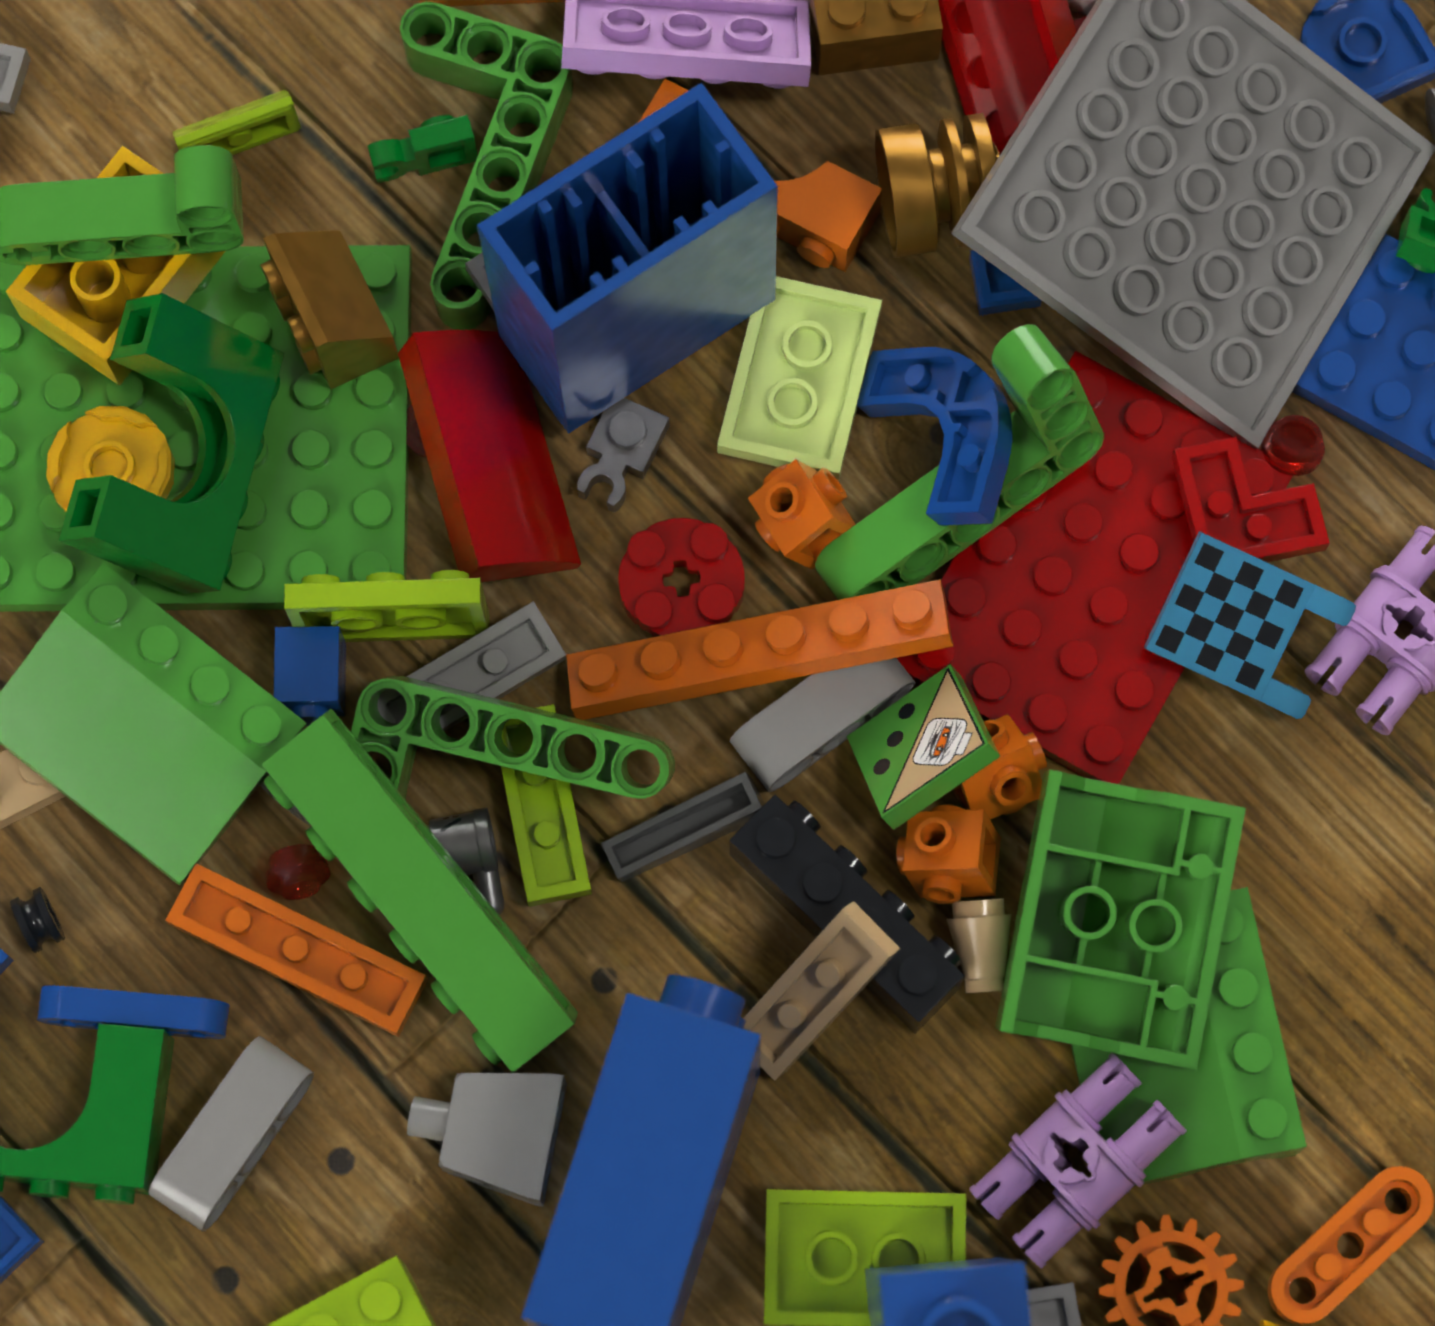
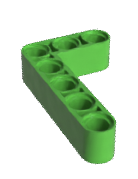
(501, 152)
(1051, 439)
(485, 741)

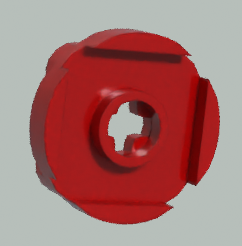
(675, 544)

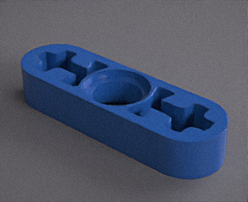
(175, 1014)

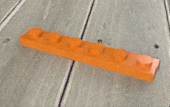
(759, 650)

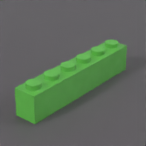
(420, 892)

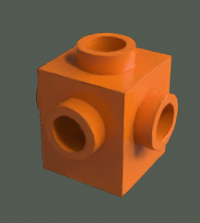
(800, 511)
(1009, 780)
(950, 854)

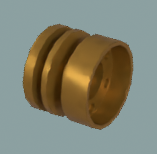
(930, 184)

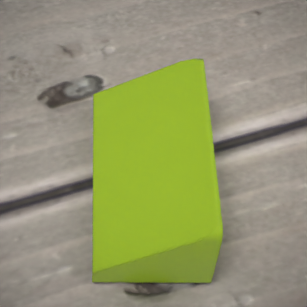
(244, 125)

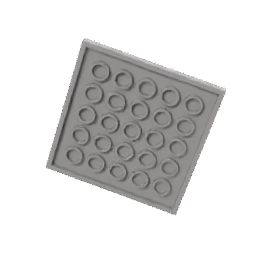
(1197, 199)

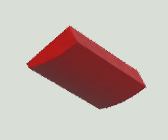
(1003, 55)
(487, 455)

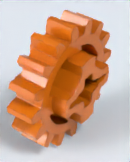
(1157, 1259)

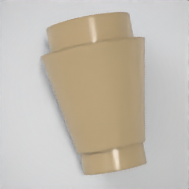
(981, 941)

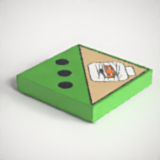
(922, 747)

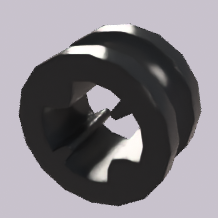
(37, 920)

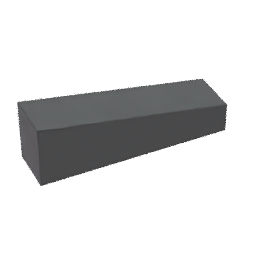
(684, 827)

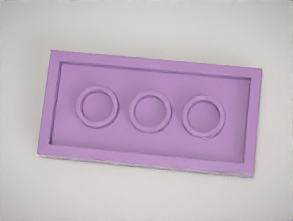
(691, 39)

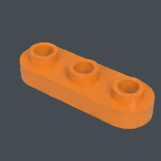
(1378, 1236)

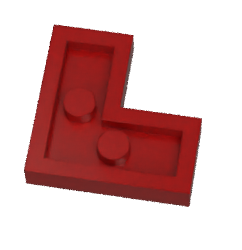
(1222, 506)

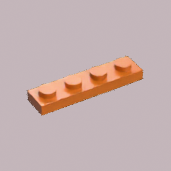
(297, 950)

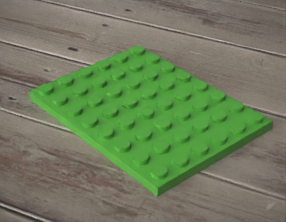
(319, 494)

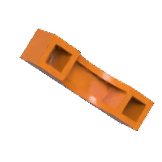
(817, 213)

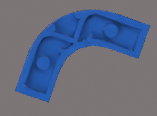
(971, 417)

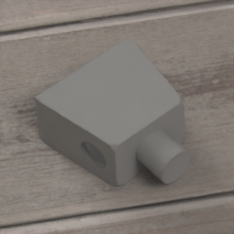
(496, 1130)

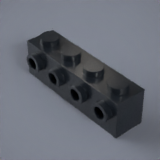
(817, 883)

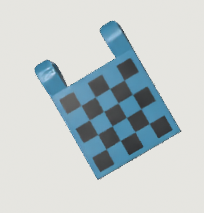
(1234, 619)

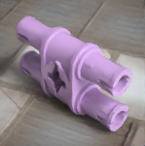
(1380, 608)
(1113, 1164)

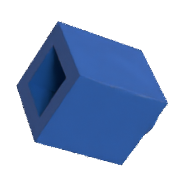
(310, 670)

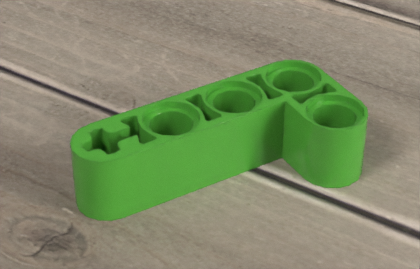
(126, 215)

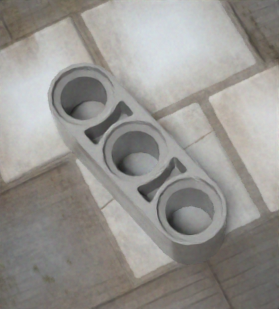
(817, 718)
(231, 1133)

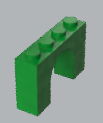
(229, 391)
(119, 1130)

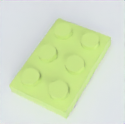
(800, 377)

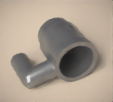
(472, 845)

